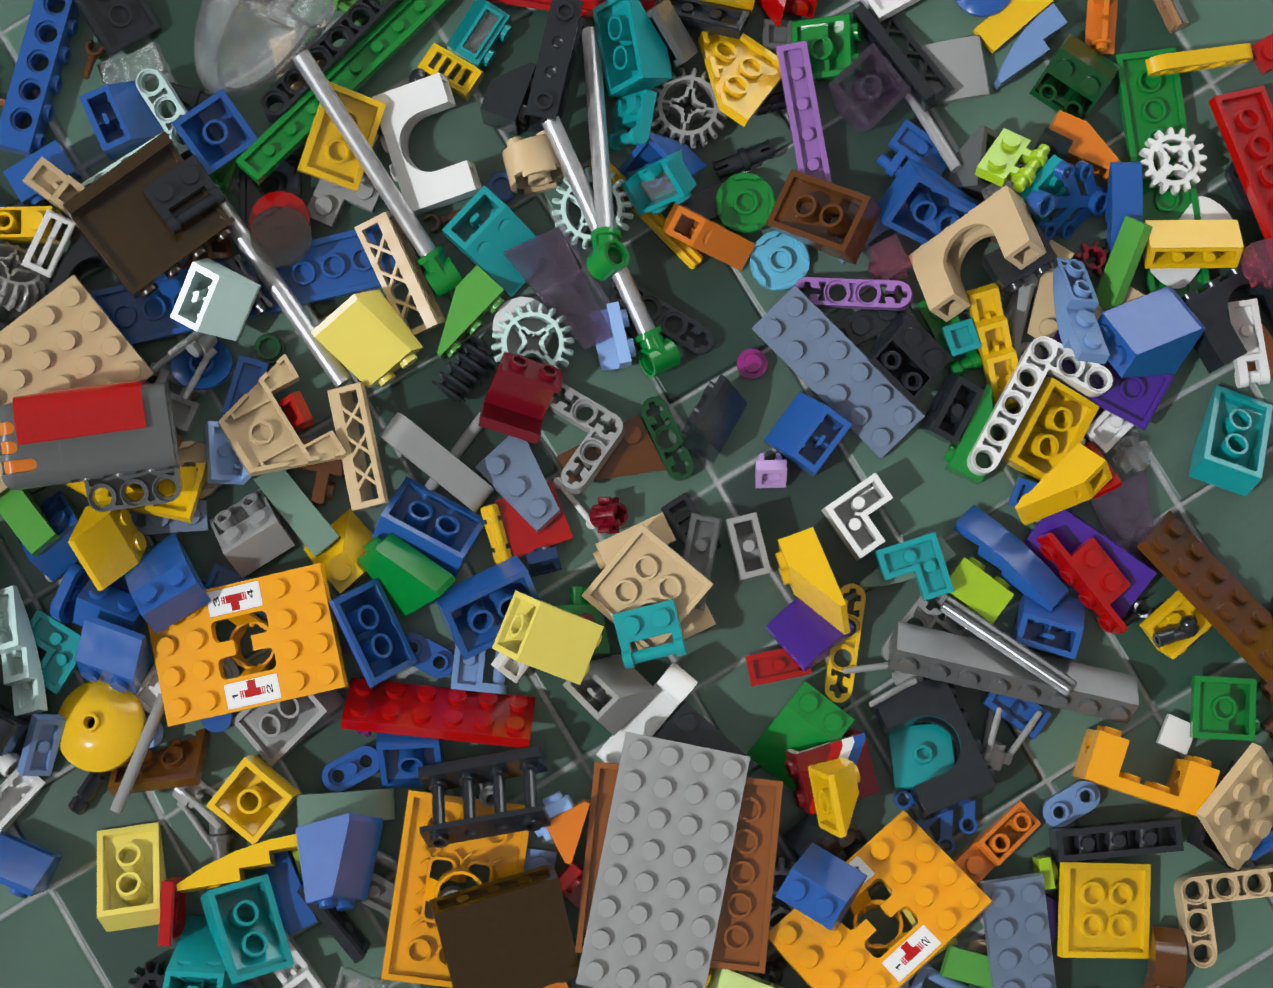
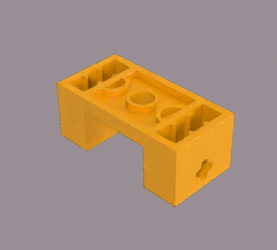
(1101, 760)

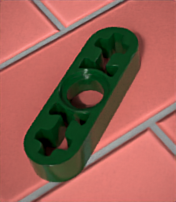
(651, 421)

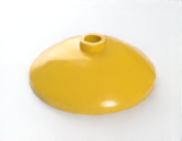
(116, 728)

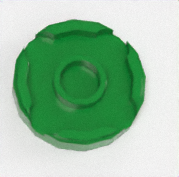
(744, 203)

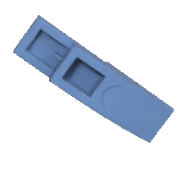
(1075, 310)

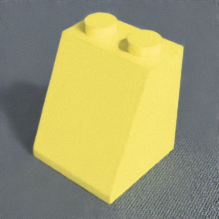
(369, 338)
(548, 638)

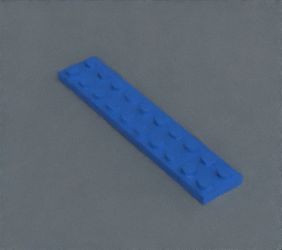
(329, 271)

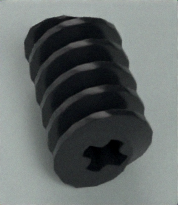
(465, 371)

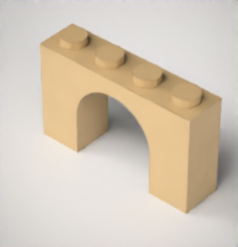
(940, 259)
(697, 619)

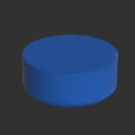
(499, 185)
(218, 723)

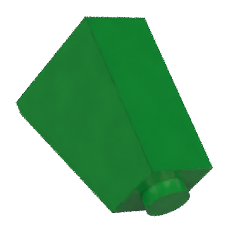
(404, 573)

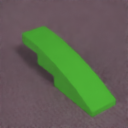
(27, 520)

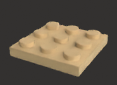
(647, 574)
(1241, 807)

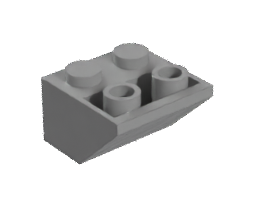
(251, 533)
(612, 692)

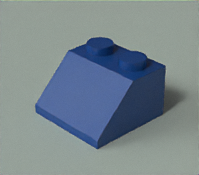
(215, 132)
(113, 655)
(402, 755)
(821, 886)

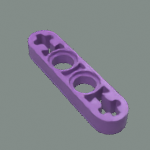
(853, 288)

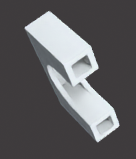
(402, 112)

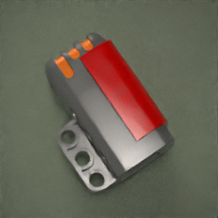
(94, 436)

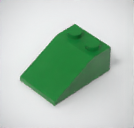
(801, 724)

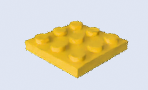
(1104, 910)

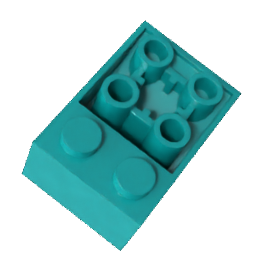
(484, 232)
(196, 959)

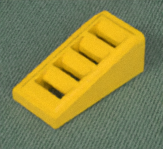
(471, 83)

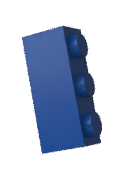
(431, 525)
(479, 604)
(373, 631)

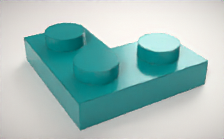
(923, 558)
(61, 647)

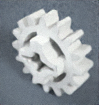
(1182, 167)

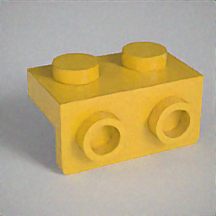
(1169, 615)

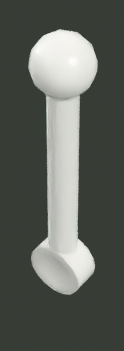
(559, 485)

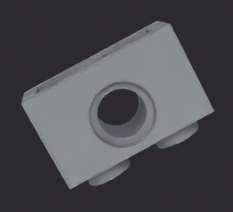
(747, 546)

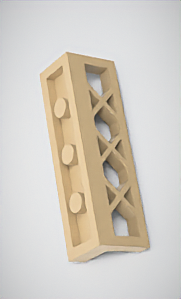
(411, 272)
(347, 431)

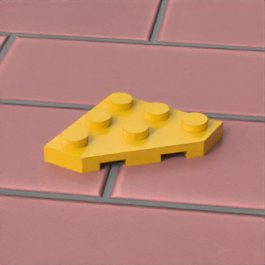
(739, 73)

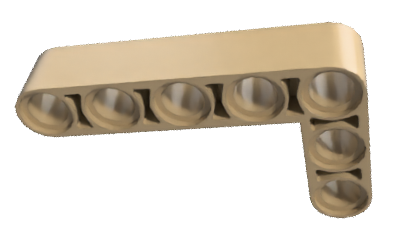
(1208, 894)

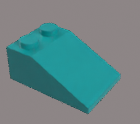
(630, 48)
(1232, 441)
(247, 928)

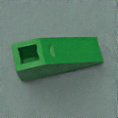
(957, 454)

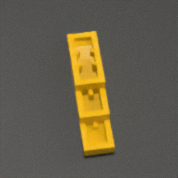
(993, 331)
(232, 866)

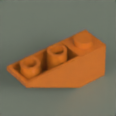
(1086, 143)
(707, 236)

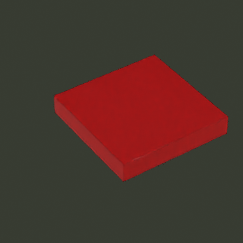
(523, 537)
(171, 912)

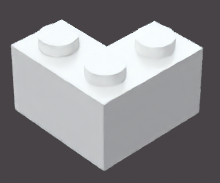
(851, 519)

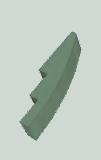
(297, 510)

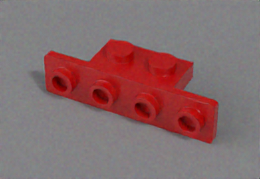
(1092, 576)

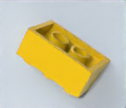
(1049, 428)

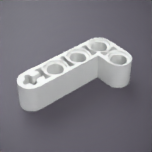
(671, 691)

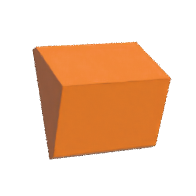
(567, 828)

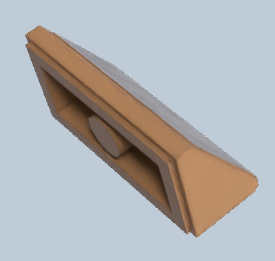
(1172, 14)

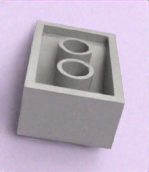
(283, 725)

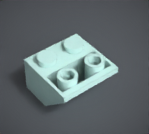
(215, 300)

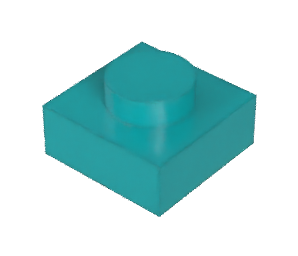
(961, 338)

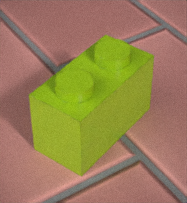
(978, 590)

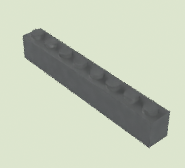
(982, 667)

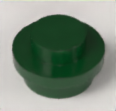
(269, 348)

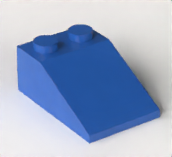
(922, 203)
(166, 584)

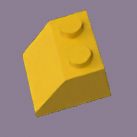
(107, 544)
(253, 798)

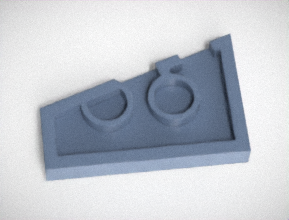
(518, 479)

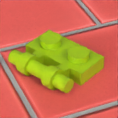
(1004, 156)

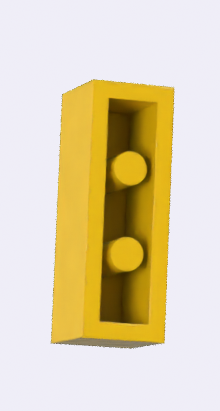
(1193, 244)

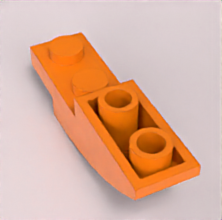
(996, 842)

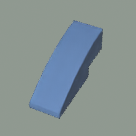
(1030, 45)

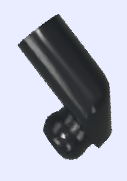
(1186, 629)

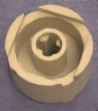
(532, 164)

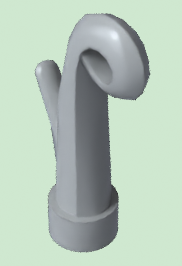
(1017, 314)

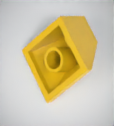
(341, 557)
(835, 793)

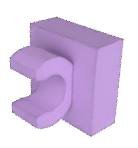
(770, 472)

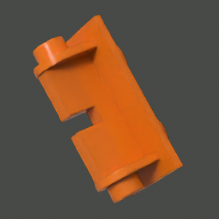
(1101, 25)

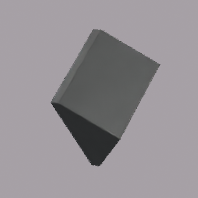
(672, 32)

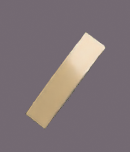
(52, 183)

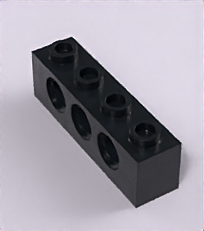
(1116, 839)

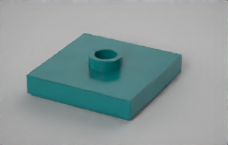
(919, 754)

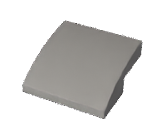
(963, 66)

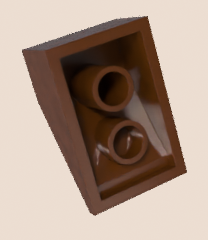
(824, 216)

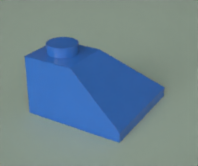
(658, 148)

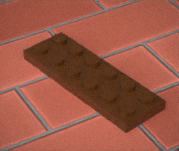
(1212, 591)

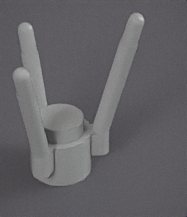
(196, 344)
(900, 679)
(994, 751)
(191, 797)

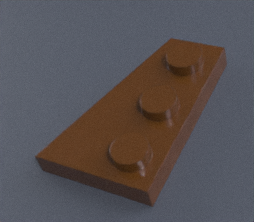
(631, 457)
(168, 768)

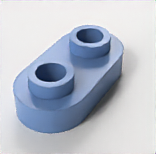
(1071, 803)

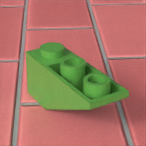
(470, 304)

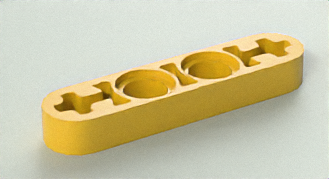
(1199, 59)
(850, 644)

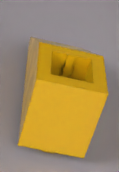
(22, 223)
(1069, 483)

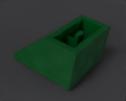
(1074, 78)

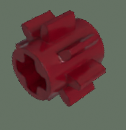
(1093, 251)
(608, 515)

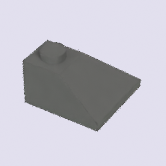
(969, 158)

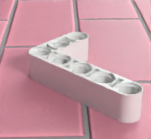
(1024, 395)

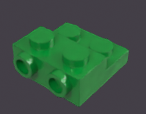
(829, 43)
(1224, 708)

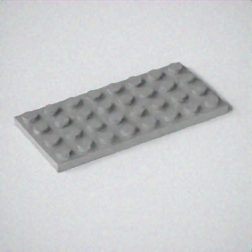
(663, 865)

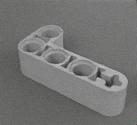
(436, 462)

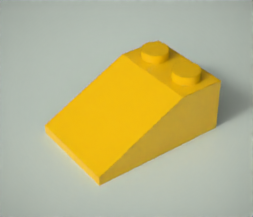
(811, 578)

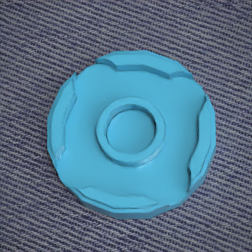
(779, 261)

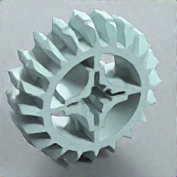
(579, 232)
(553, 326)

